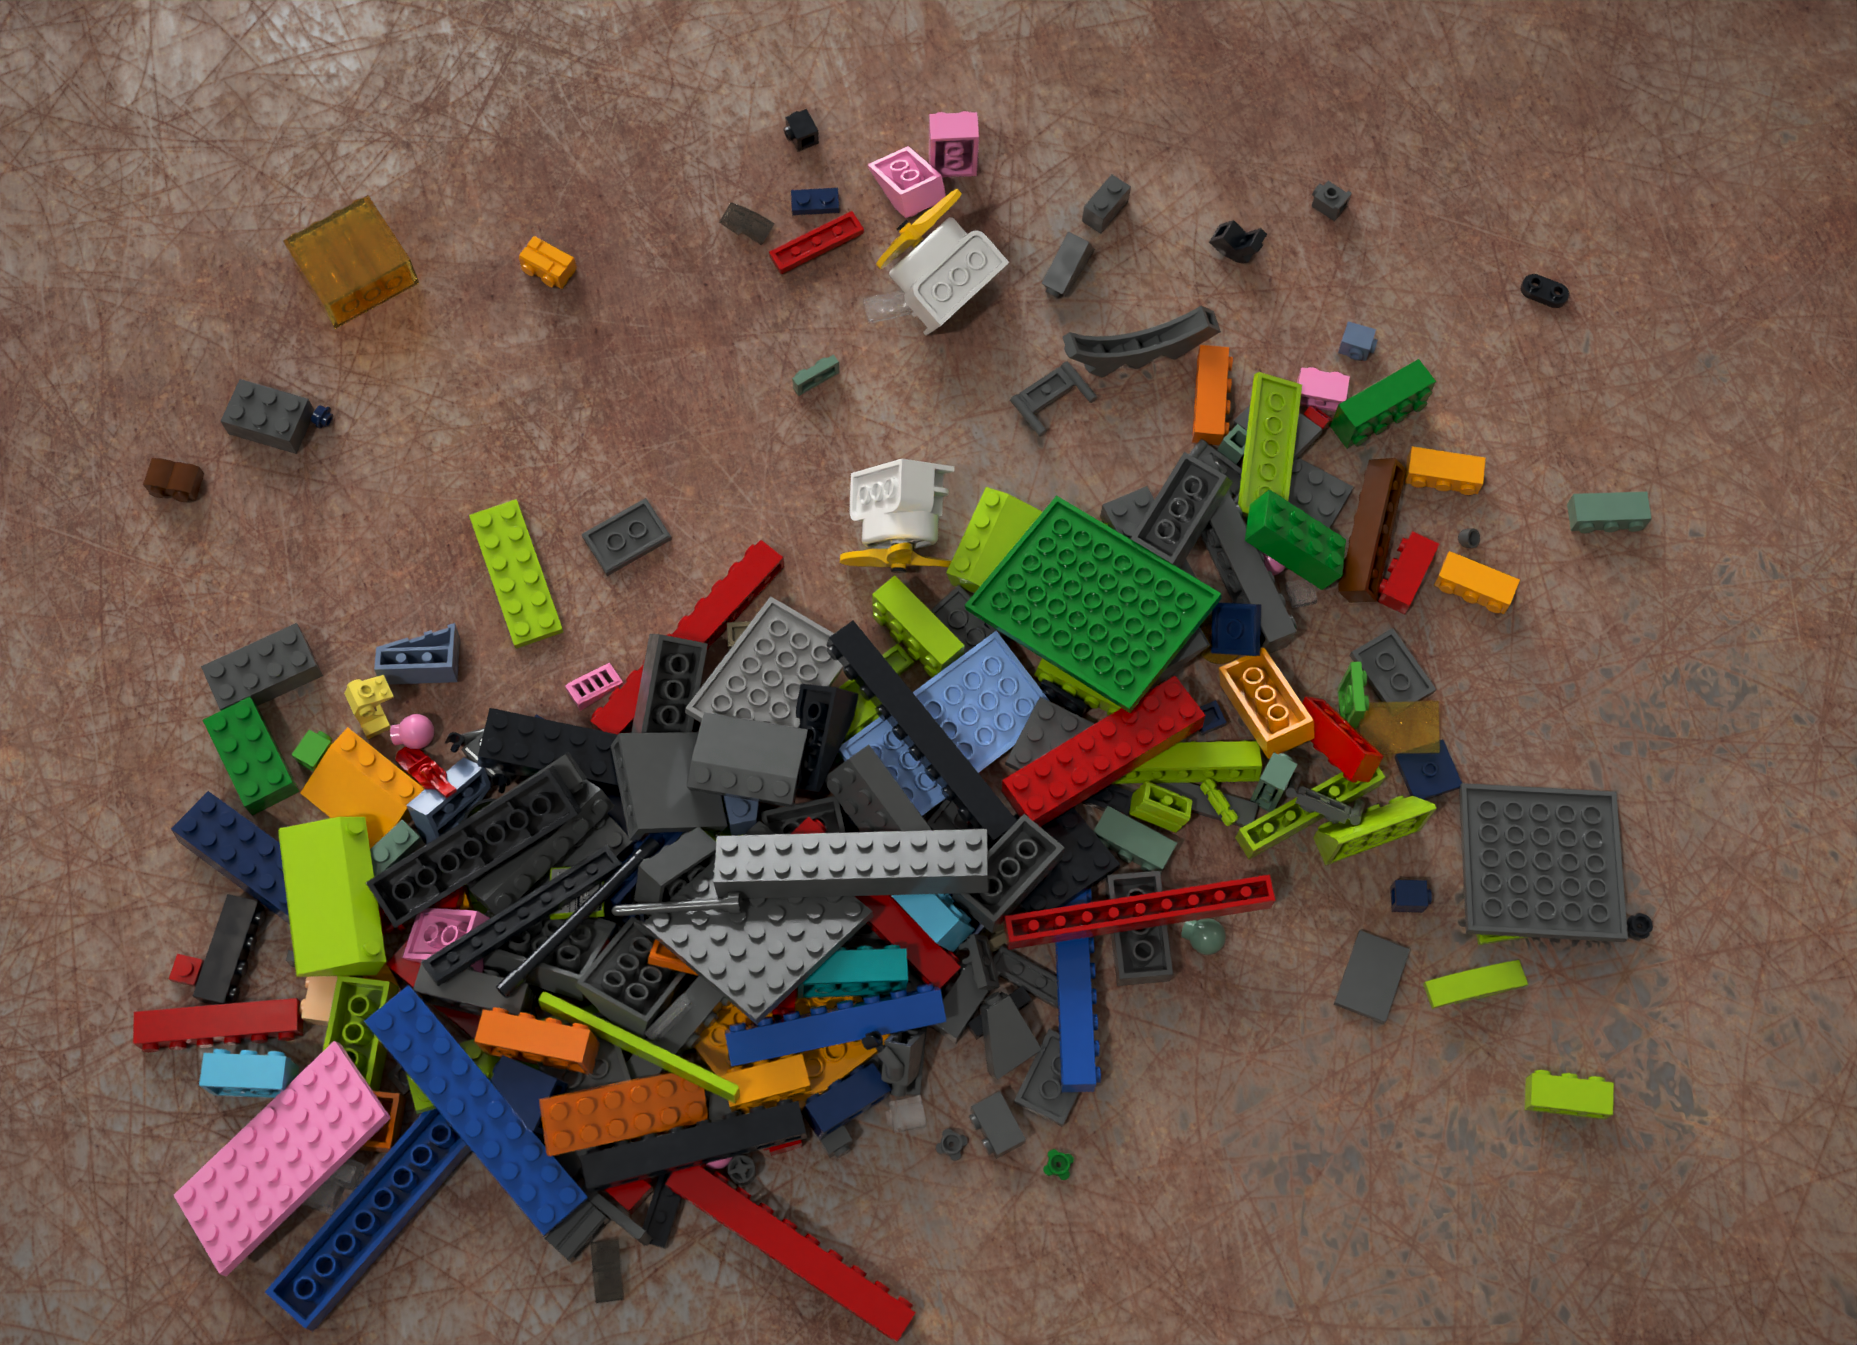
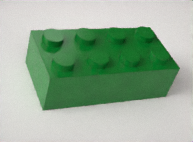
(1383, 404)
(1295, 540)
(251, 756)

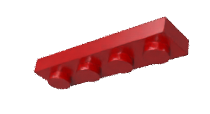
(816, 242)

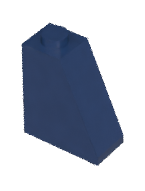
(523, 1088)

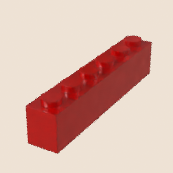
(217, 1024)

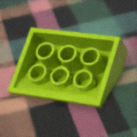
(989, 537)
(1376, 828)

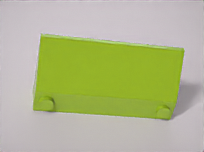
(328, 900)

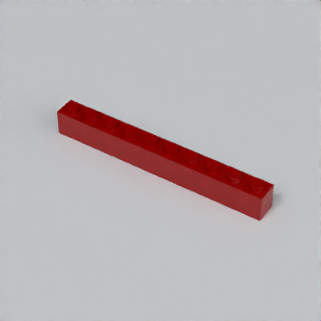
(703, 625)
(1138, 912)
(792, 1250)

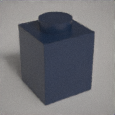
(1410, 896)

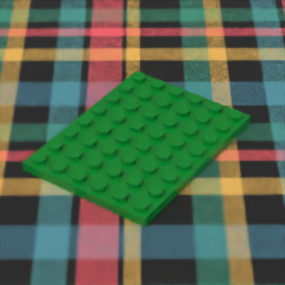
(1093, 603)

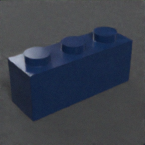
(845, 1100)

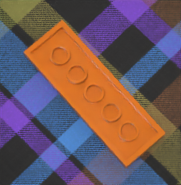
(620, 1112)

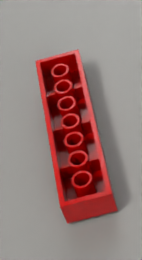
(1103, 753)

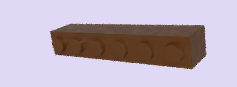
(1372, 530)

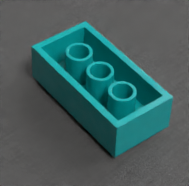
(858, 973)

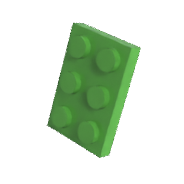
(1351, 694)

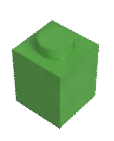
(312, 749)

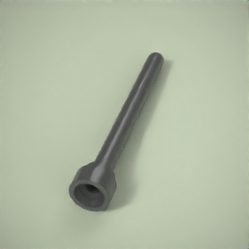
(730, 902)

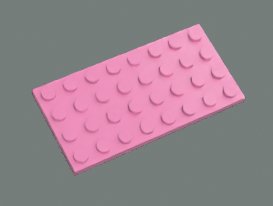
(281, 1158)

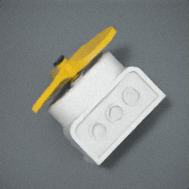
(943, 267)
(897, 513)

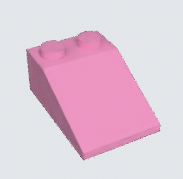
(908, 181)
(437, 929)

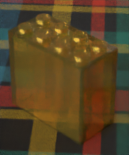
(351, 261)

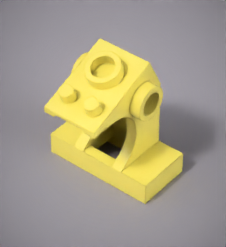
(363, 698)

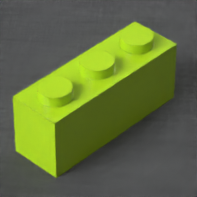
(1569, 1095)

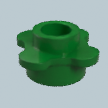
(1065, 1160)

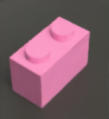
(1322, 388)

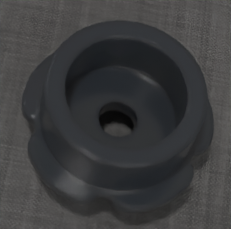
(1644, 921)

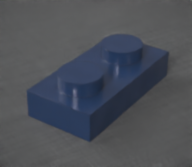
(815, 201)

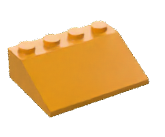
(361, 783)

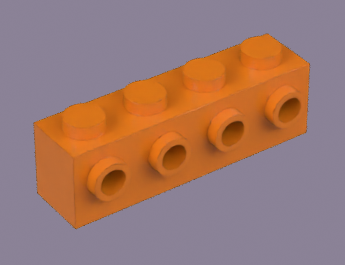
(1211, 393)

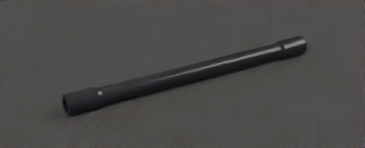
(518, 975)

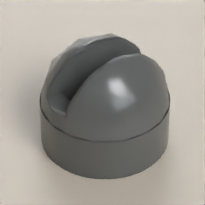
(1469, 538)

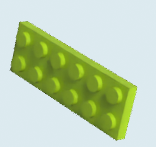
(1269, 439)
(516, 574)

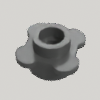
(958, 1140)

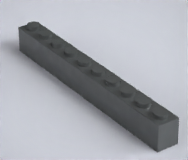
(677, 1041)

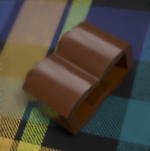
(173, 479)

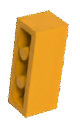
(1444, 470)
(1476, 583)
(769, 1081)

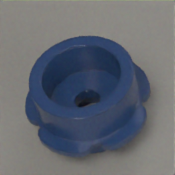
(322, 416)

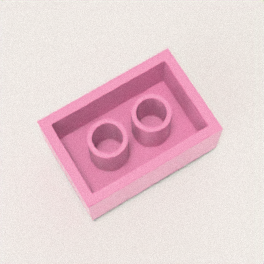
(954, 143)

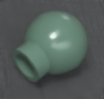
(1205, 935)

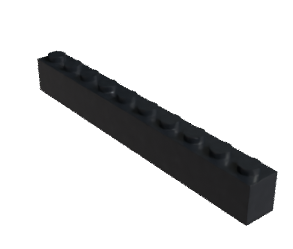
(919, 731)

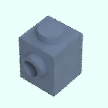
(1357, 341)

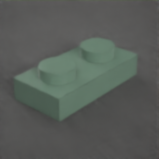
(817, 374)

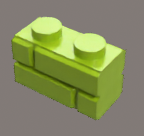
(1160, 806)

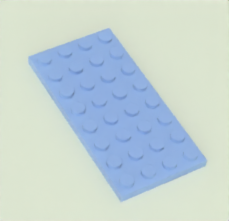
(977, 703)

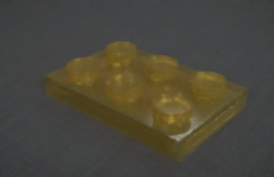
(1402, 727)

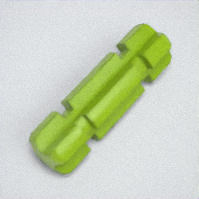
(1219, 802)

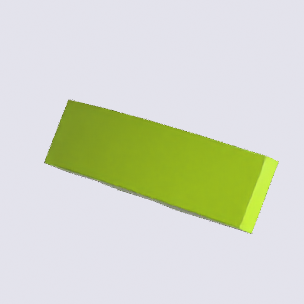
(1475, 984)

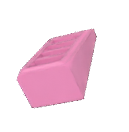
(591, 697)

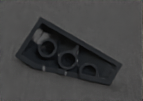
(827, 717)

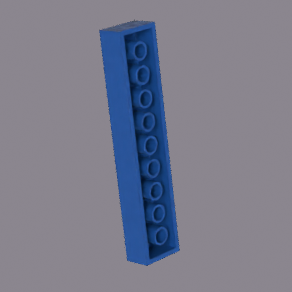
(476, 1110)
(368, 1220)

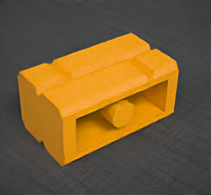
(547, 262)

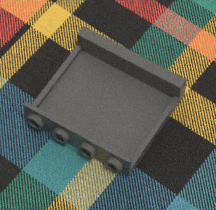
(654, 789)

